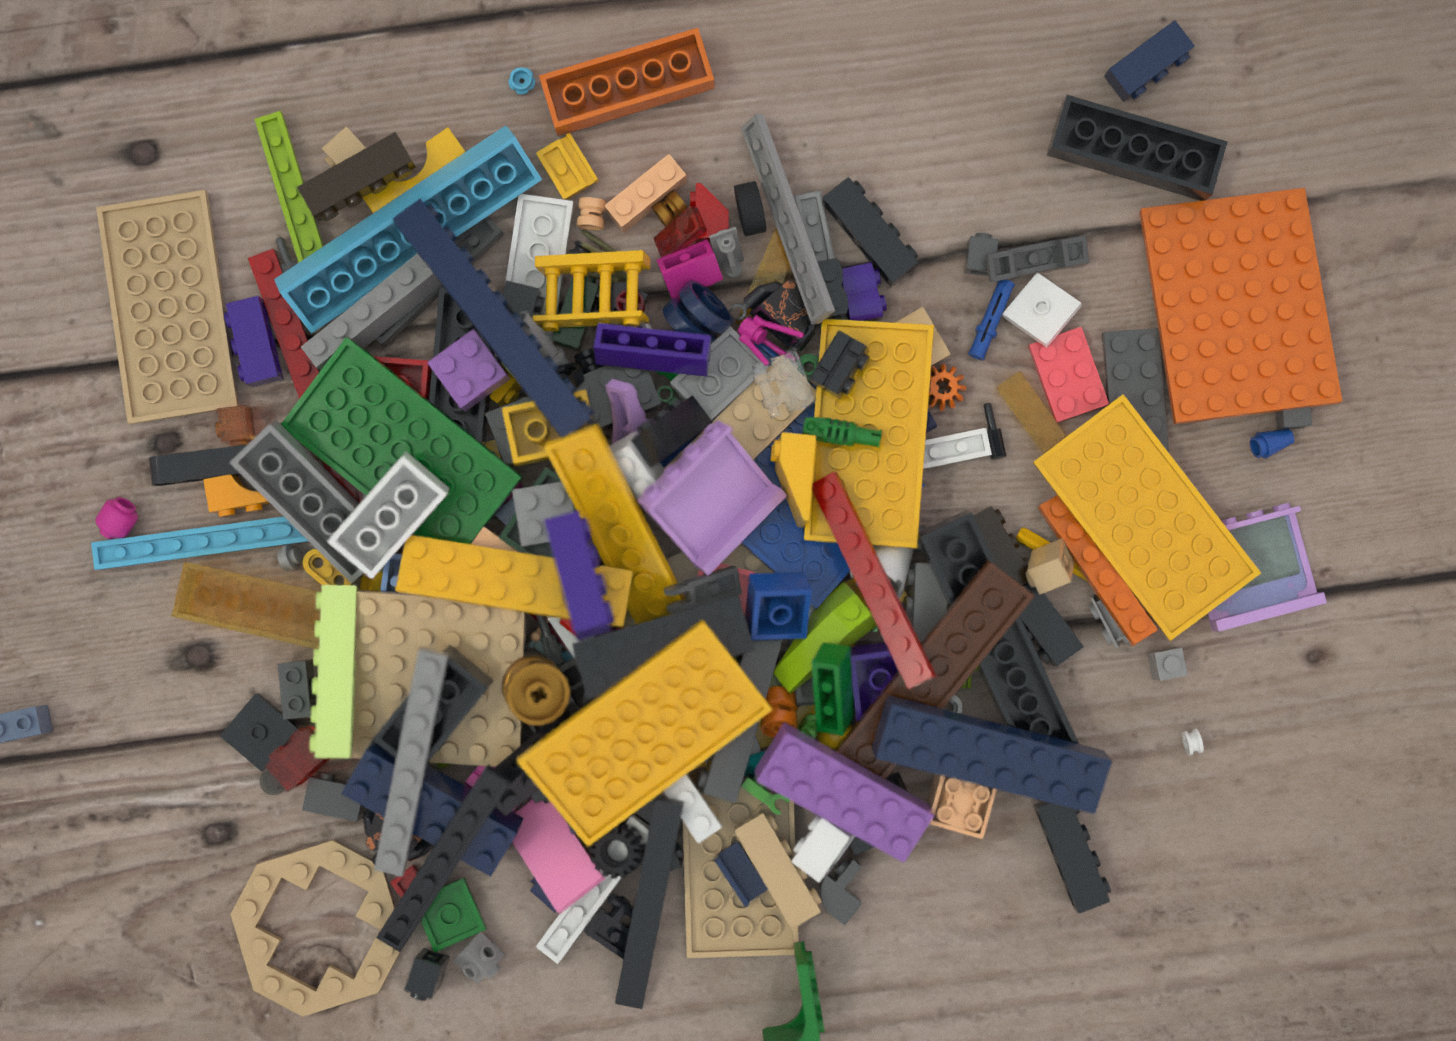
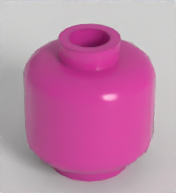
(116, 518)

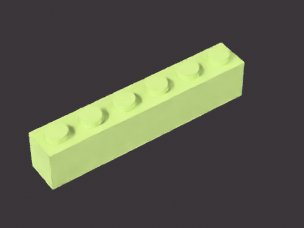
(335, 672)

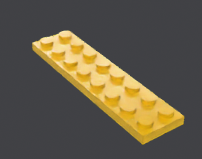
(614, 519)
(498, 578)

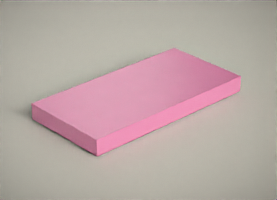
(555, 855)

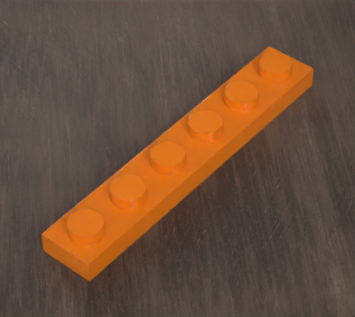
(1099, 573)

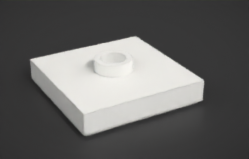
(1042, 310)

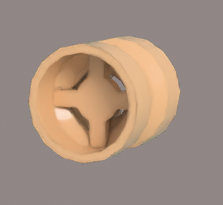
(591, 213)

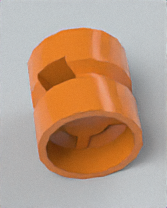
(783, 711)

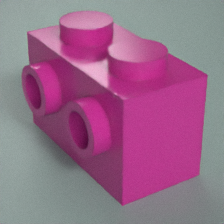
(687, 264)

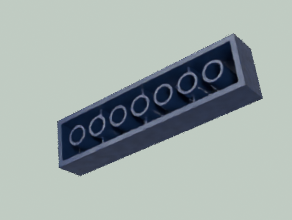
(991, 754)

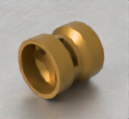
(674, 204)

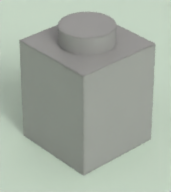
(1167, 663)

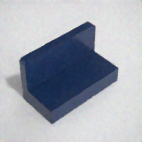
(740, 873)

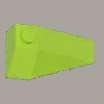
(838, 620)

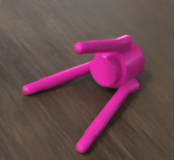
(753, 331)

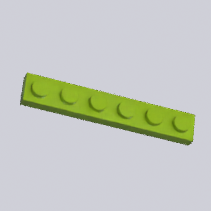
(286, 178)

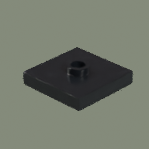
(258, 731)

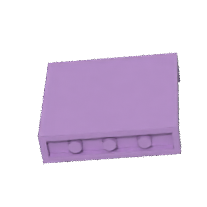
(711, 498)

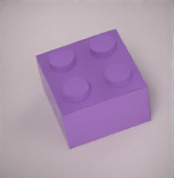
(468, 370)

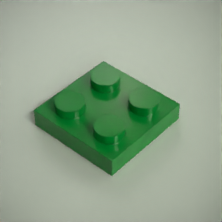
(452, 916)

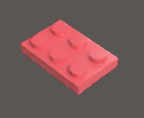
(1068, 375)

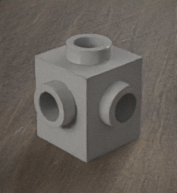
(479, 958)

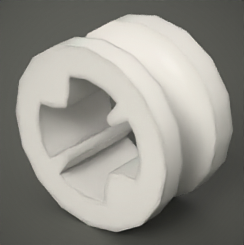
(1192, 742)

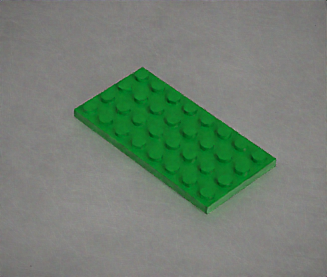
(367, 417)

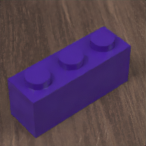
(253, 341)

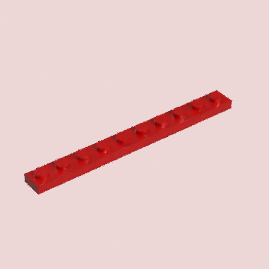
(290, 335)

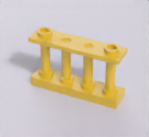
(578, 266)

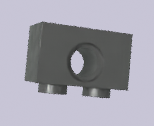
(296, 689)

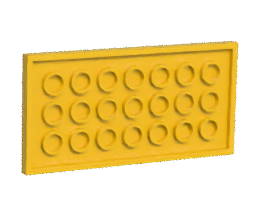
(886, 397)
(1146, 517)
(644, 733)

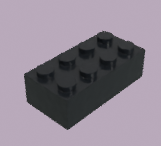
(460, 692)

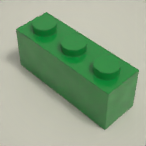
(833, 688)

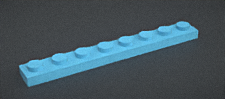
(194, 543)

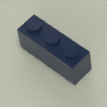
(1150, 62)

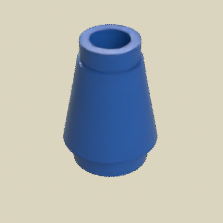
(1270, 442)

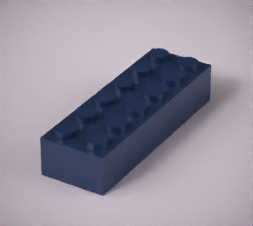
(437, 806)

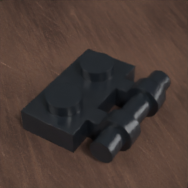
(607, 927)

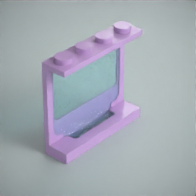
(1285, 577)

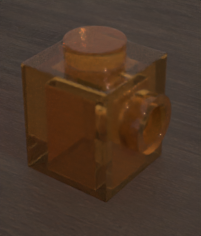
(235, 425)

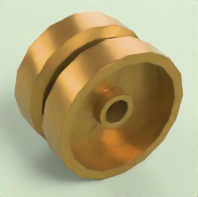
(526, 676)

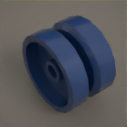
(697, 311)

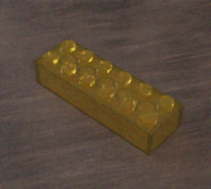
(247, 604)

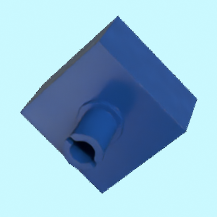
(778, 605)

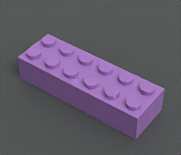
(843, 792)

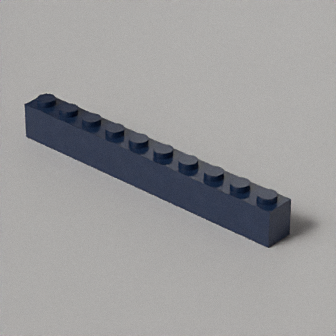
(492, 320)

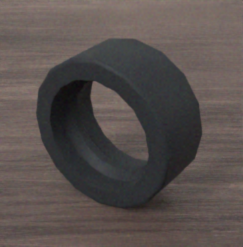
(750, 208)

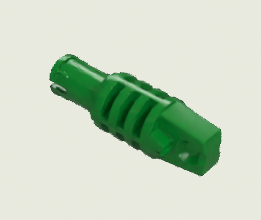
(841, 432)

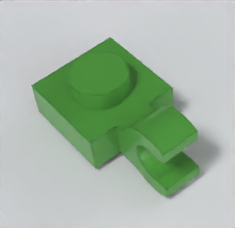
(761, 793)

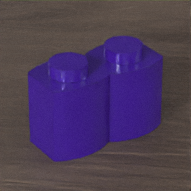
(863, 296)

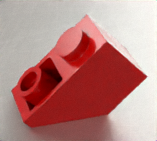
(712, 211)

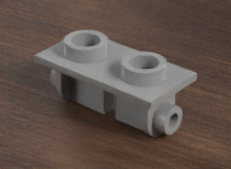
(728, 251)
(1111, 631)

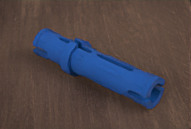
(978, 348)

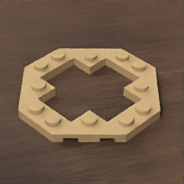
(260, 945)

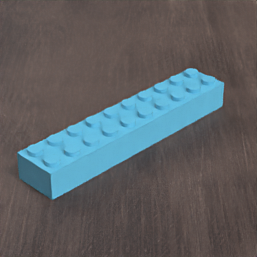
(375, 247)

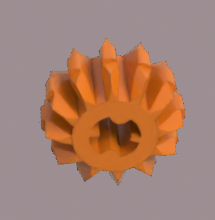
(952, 386)

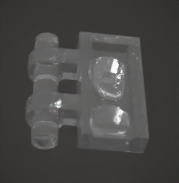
(791, 382)

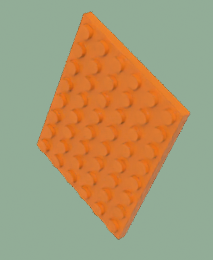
(1240, 306)

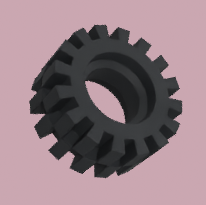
(614, 867)

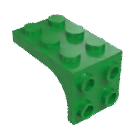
(809, 1020)

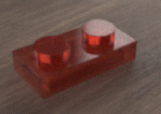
(680, 232)

